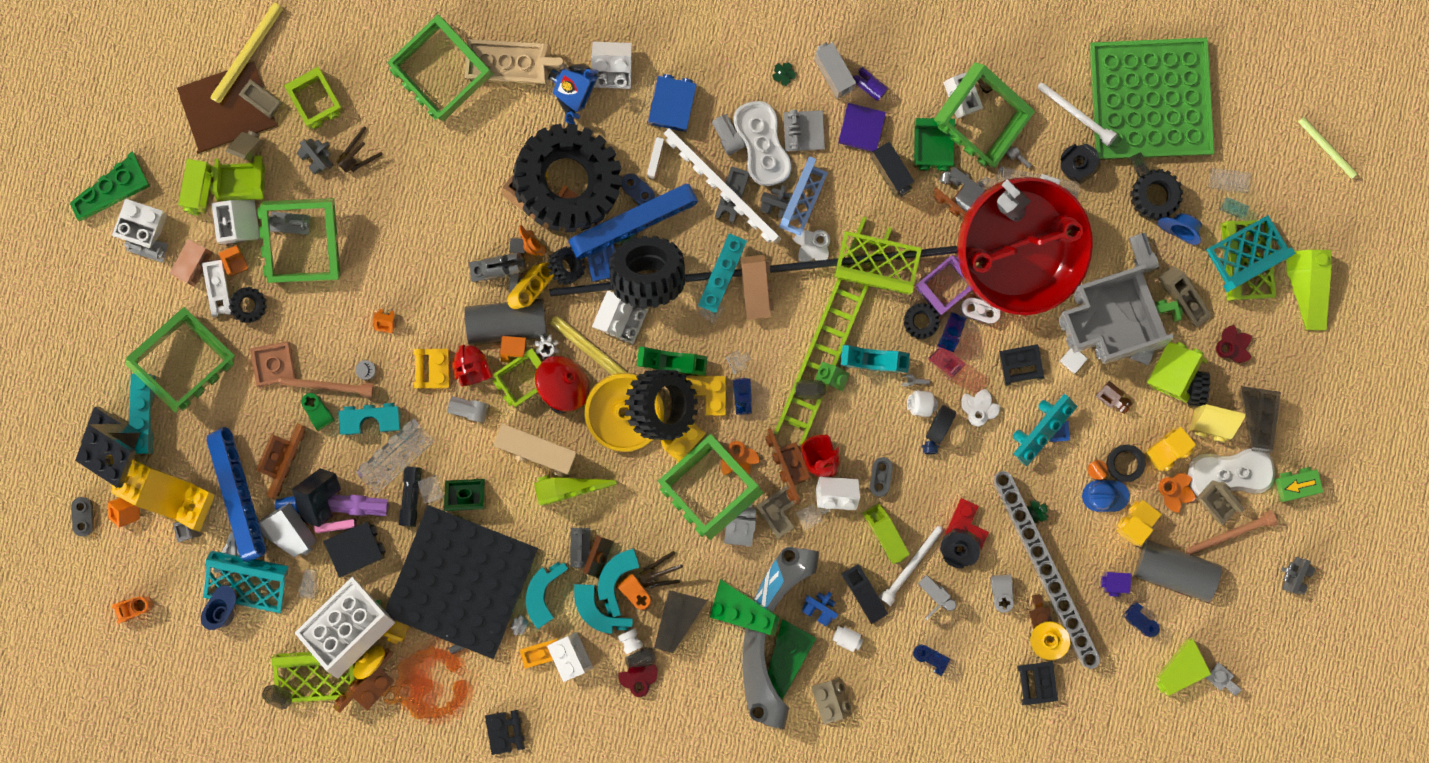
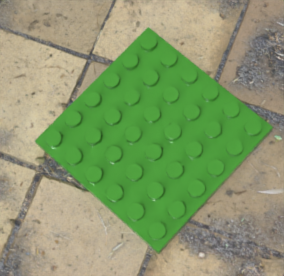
(1152, 97)

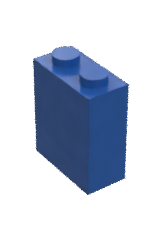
(672, 103)

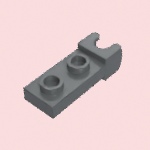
(736, 182)
(516, 246)

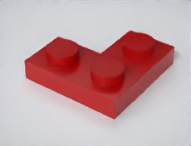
(963, 518)

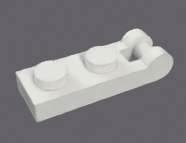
(216, 287)

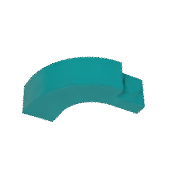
(875, 359)
(612, 571)
(535, 596)
(586, 606)

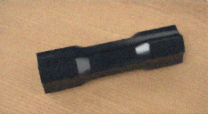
(408, 510)

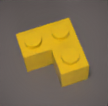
(1169, 448)
(1138, 523)

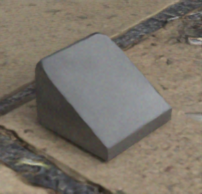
(184, 533)

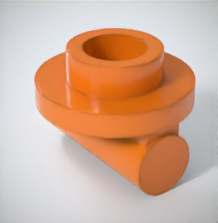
(1097, 469)

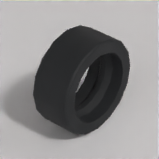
(941, 424)
(1140, 460)

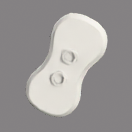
(767, 159)
(1245, 471)

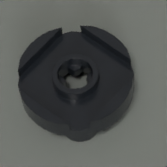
(1084, 171)
(967, 540)

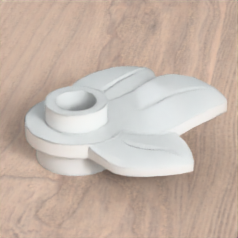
(810, 247)
(979, 404)

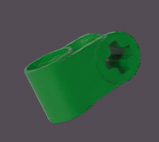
(319, 414)

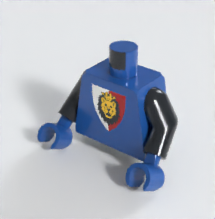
(573, 88)

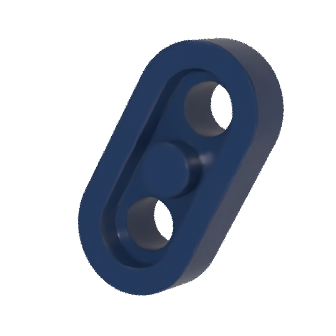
(637, 189)

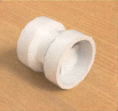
(630, 641)

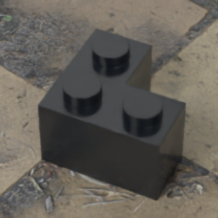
(312, 496)

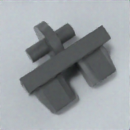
(317, 152)
(769, 200)
(1295, 574)

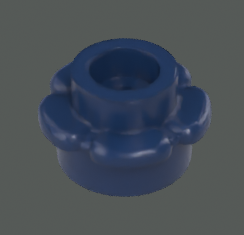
(930, 448)

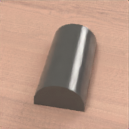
(491, 321)
(1178, 571)

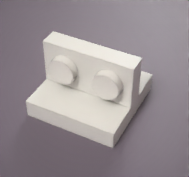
(570, 657)

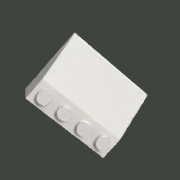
(344, 628)

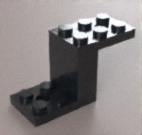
(108, 447)

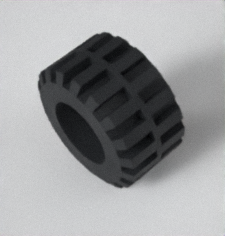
(1171, 186)

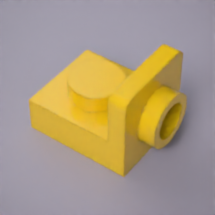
(396, 632)

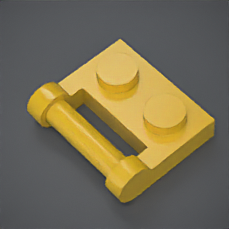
(437, 368)

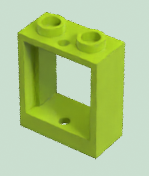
(304, 81)
(195, 187)
(500, 384)

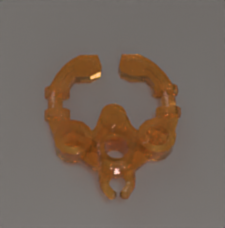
(420, 686)

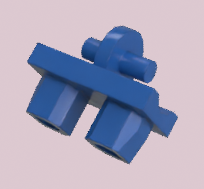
(827, 614)

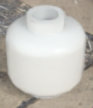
(922, 403)

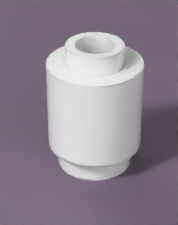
(847, 638)

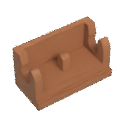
(189, 262)

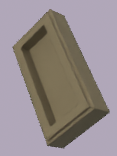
(260, 98)

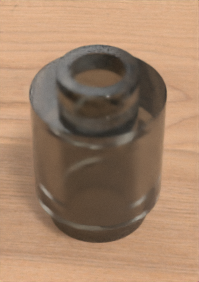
(810, 389)
(277, 696)

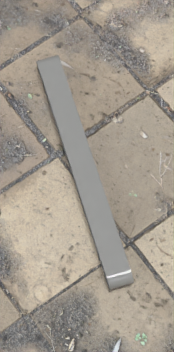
(1053, 576)

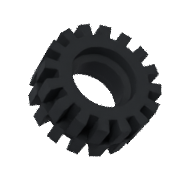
(559, 271)
(258, 299)
(925, 309)
(1199, 389)

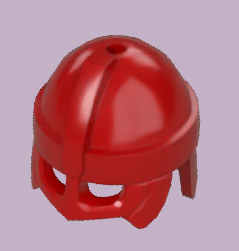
(471, 366)
(820, 456)

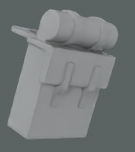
(741, 528)
(938, 594)

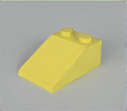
(1215, 422)

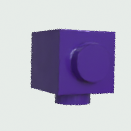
(1116, 583)

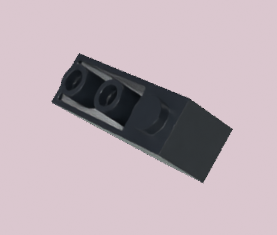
(864, 593)

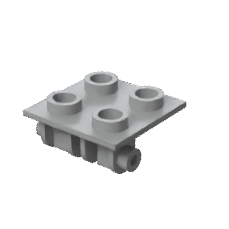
(804, 130)

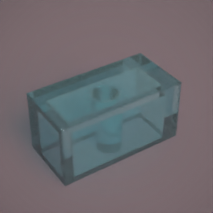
(1234, 207)

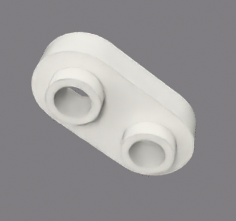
(980, 310)

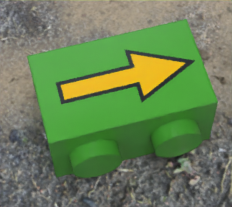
(1299, 484)

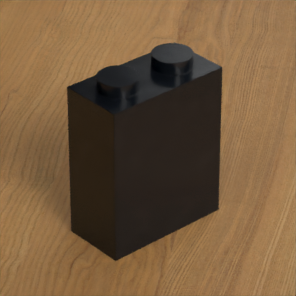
(892, 170)
(355, 549)

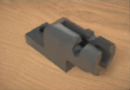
(970, 189)
(1013, 202)
(495, 267)

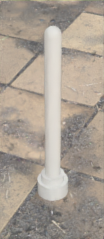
(1106, 135)
(889, 595)

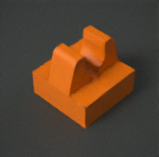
(383, 322)

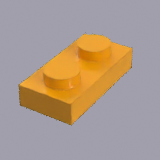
(536, 654)

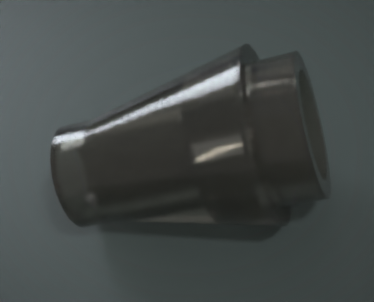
(641, 658)

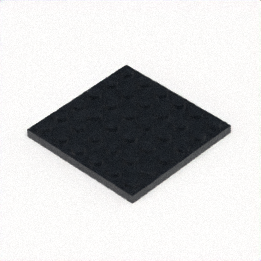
(460, 581)

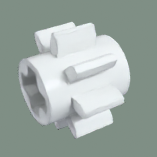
(549, 342)

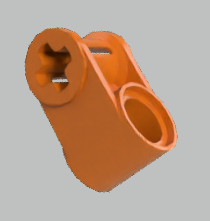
(632, 590)
(128, 609)

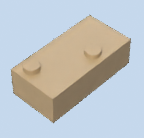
(536, 449)

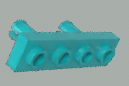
(722, 273)
(1044, 431)

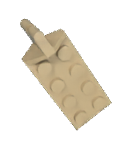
(514, 61)

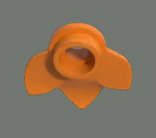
(531, 244)
(744, 458)
(1178, 493)

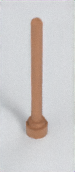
(365, 389)
(1268, 519)

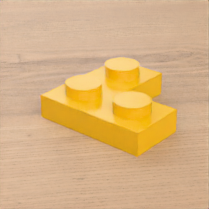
(715, 391)

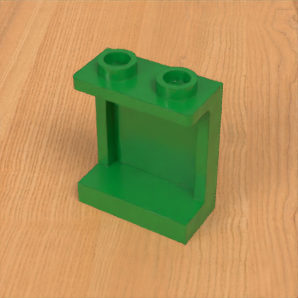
(932, 146)

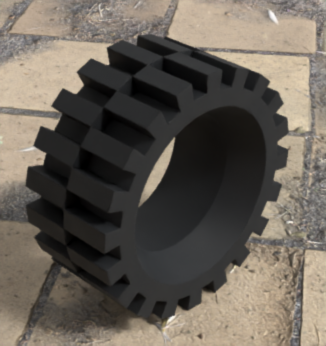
(643, 404)

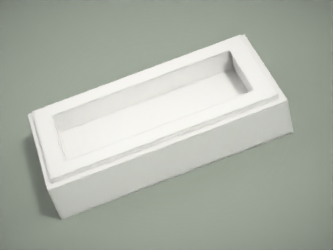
(655, 158)

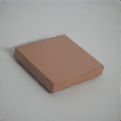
(271, 363)

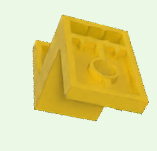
(165, 495)

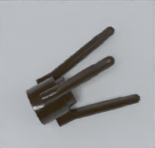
(347, 159)
(650, 576)

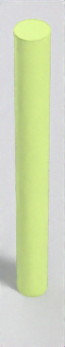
(1327, 147)

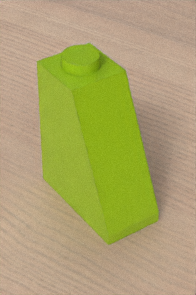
(886, 533)
(1182, 669)

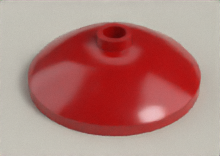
(555, 386)

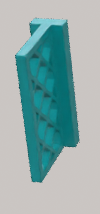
(1261, 264)
(263, 570)

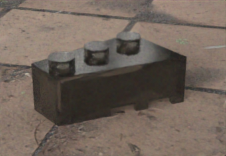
(1261, 416)
(677, 619)

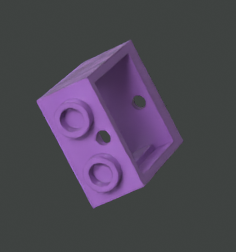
(929, 296)

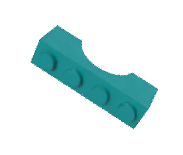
(140, 413)

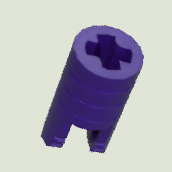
(873, 86)

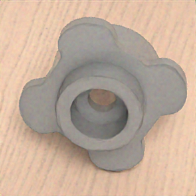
(519, 625)

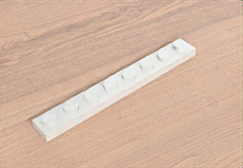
(714, 181)

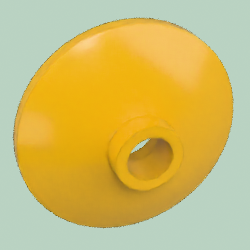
(1050, 649)
(368, 662)

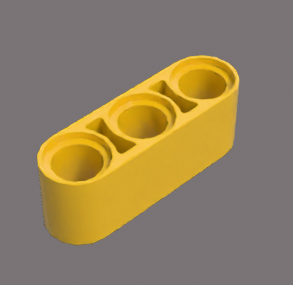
(523, 288)

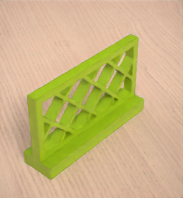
(1229, 228)
(875, 280)
(306, 659)

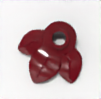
(1236, 345)
(636, 675)

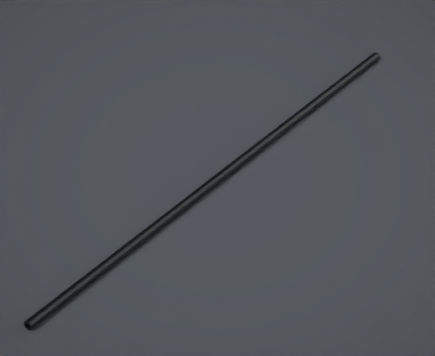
(773, 269)

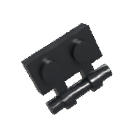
(498, 732)

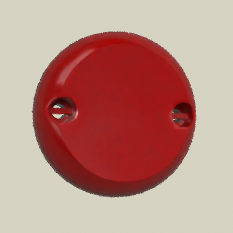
(1027, 262)

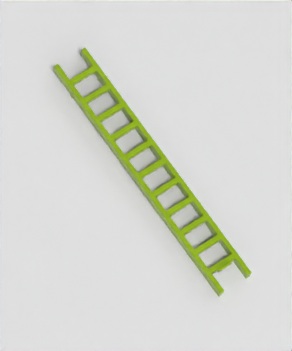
(794, 422)

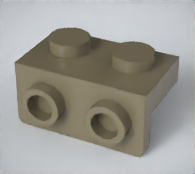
(1220, 501)
(831, 700)

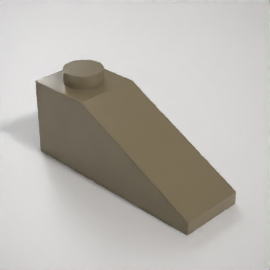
(246, 146)
(1182, 291)

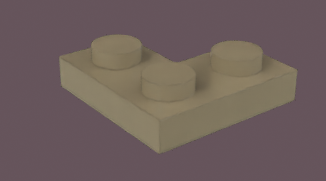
(773, 512)

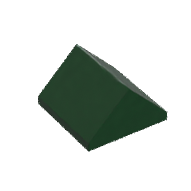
(464, 495)

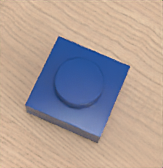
(1062, 434)

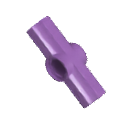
(358, 505)

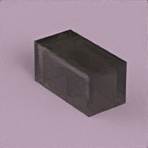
(1139, 164)

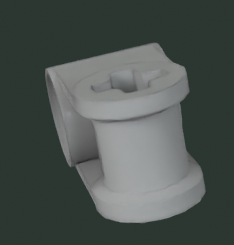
(1002, 588)

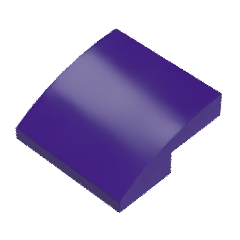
(861, 127)

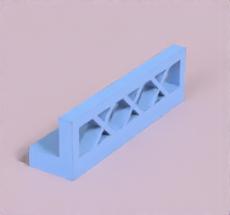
(798, 192)

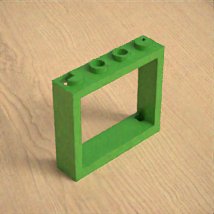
(414, 44)
(1010, 132)
(332, 239)
(158, 337)
(728, 514)

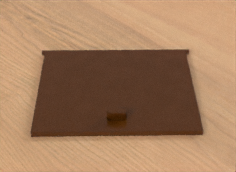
(222, 122)

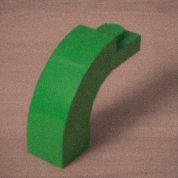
(664, 360)

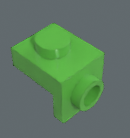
(1176, 310)
(832, 376)

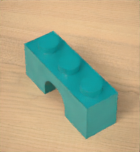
(352, 419)

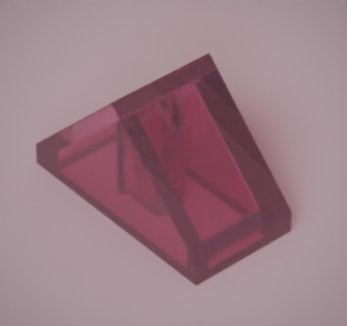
(946, 362)

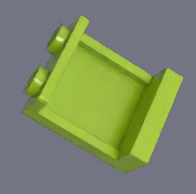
(239, 180)
(1176, 370)

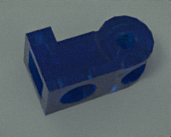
(952, 332)
(742, 395)
(1141, 622)
(925, 654)

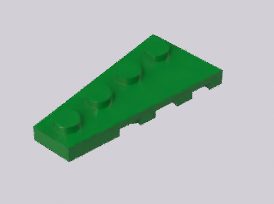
(120, 183)
(741, 610)
(788, 656)

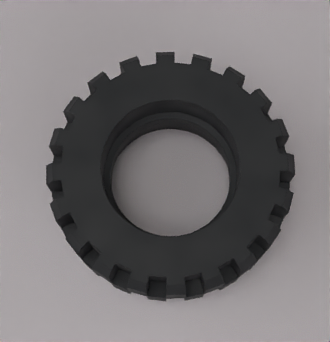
(652, 288)

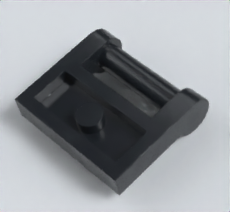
(1020, 358)
(1044, 683)

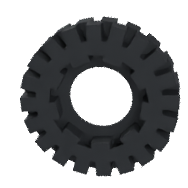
(572, 144)

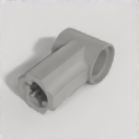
(729, 137)
(1143, 252)
(472, 409)

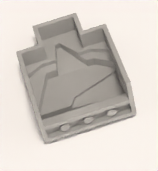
(1115, 317)

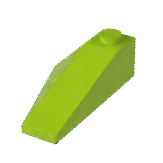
(1310, 281)
(556, 489)

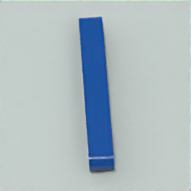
(633, 221)
(236, 494)

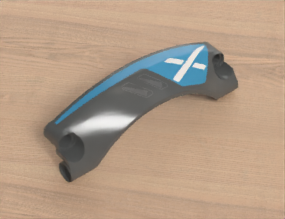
(757, 684)

